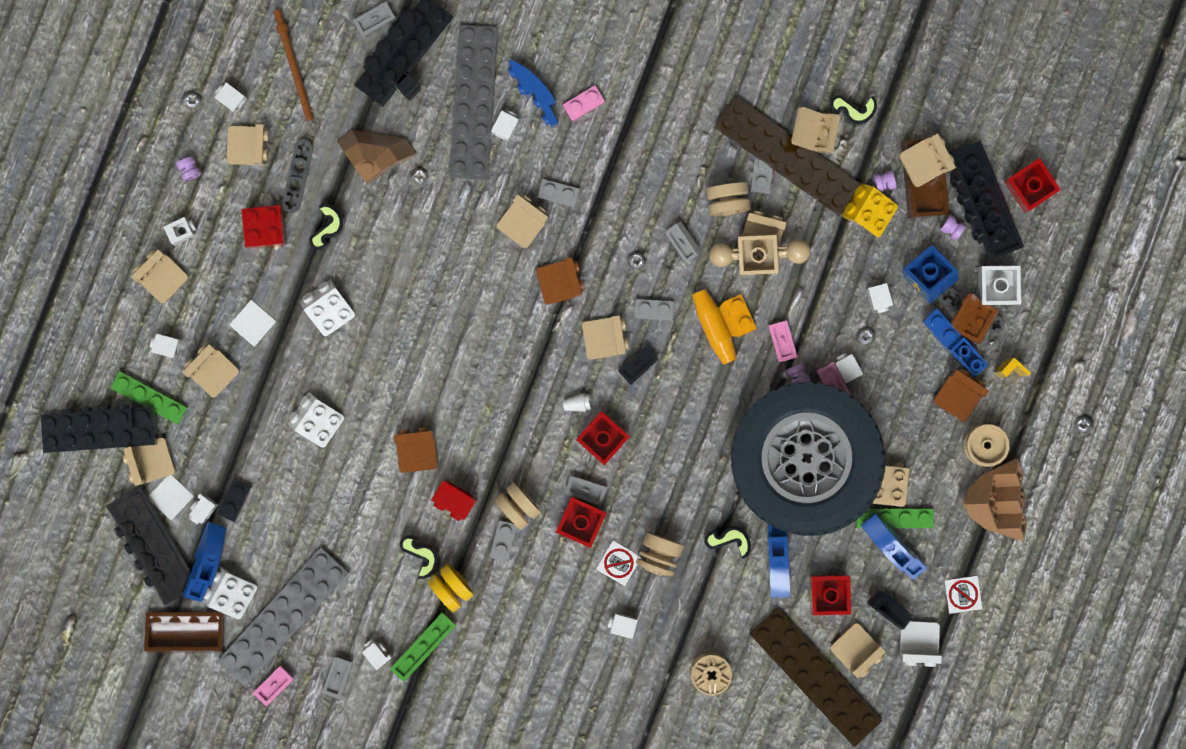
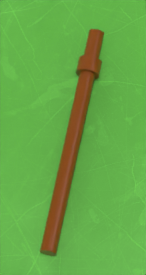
(282, 29)

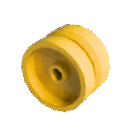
(451, 587)

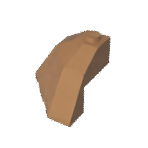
(374, 153)
(997, 501)

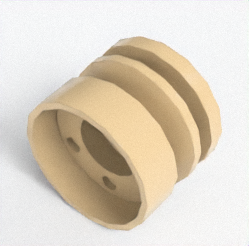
(659, 554)
(709, 662)

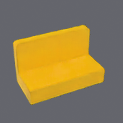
(1009, 365)

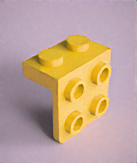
(870, 209)

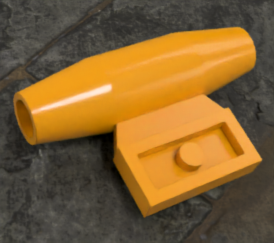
(723, 323)

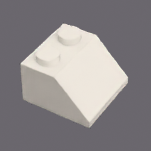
(999, 285)

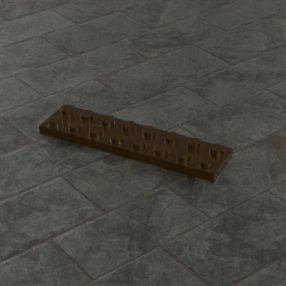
(796, 164)
(815, 677)

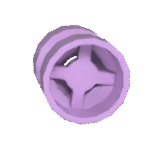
(188, 168)
(884, 181)
(952, 227)
(798, 374)

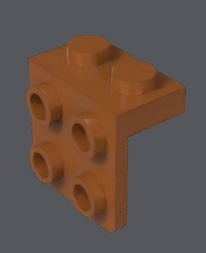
(560, 281)
(974, 319)
(960, 394)
(416, 450)

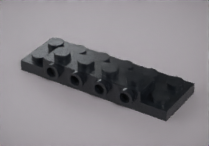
(402, 49)
(983, 201)
(98, 428)
(150, 545)

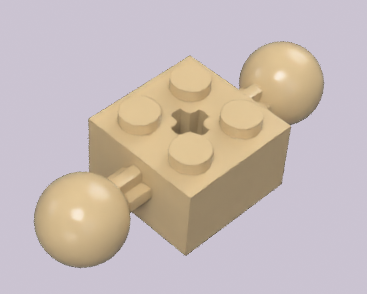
(750, 263)

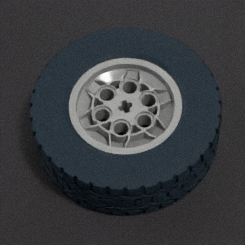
(834, 496)

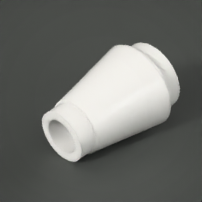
(578, 403)

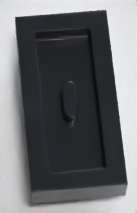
(638, 365)
(234, 500)

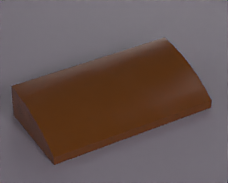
(928, 199)
(184, 632)

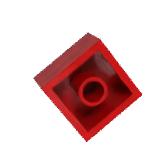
(1032, 185)
(264, 227)
(602, 438)
(454, 500)
(581, 522)
(830, 594)

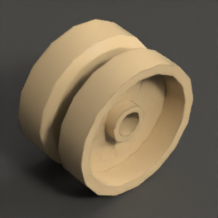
(728, 202)
(974, 445)
(520, 503)

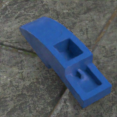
(531, 85)
(954, 343)
(893, 548)
(206, 563)
(778, 563)

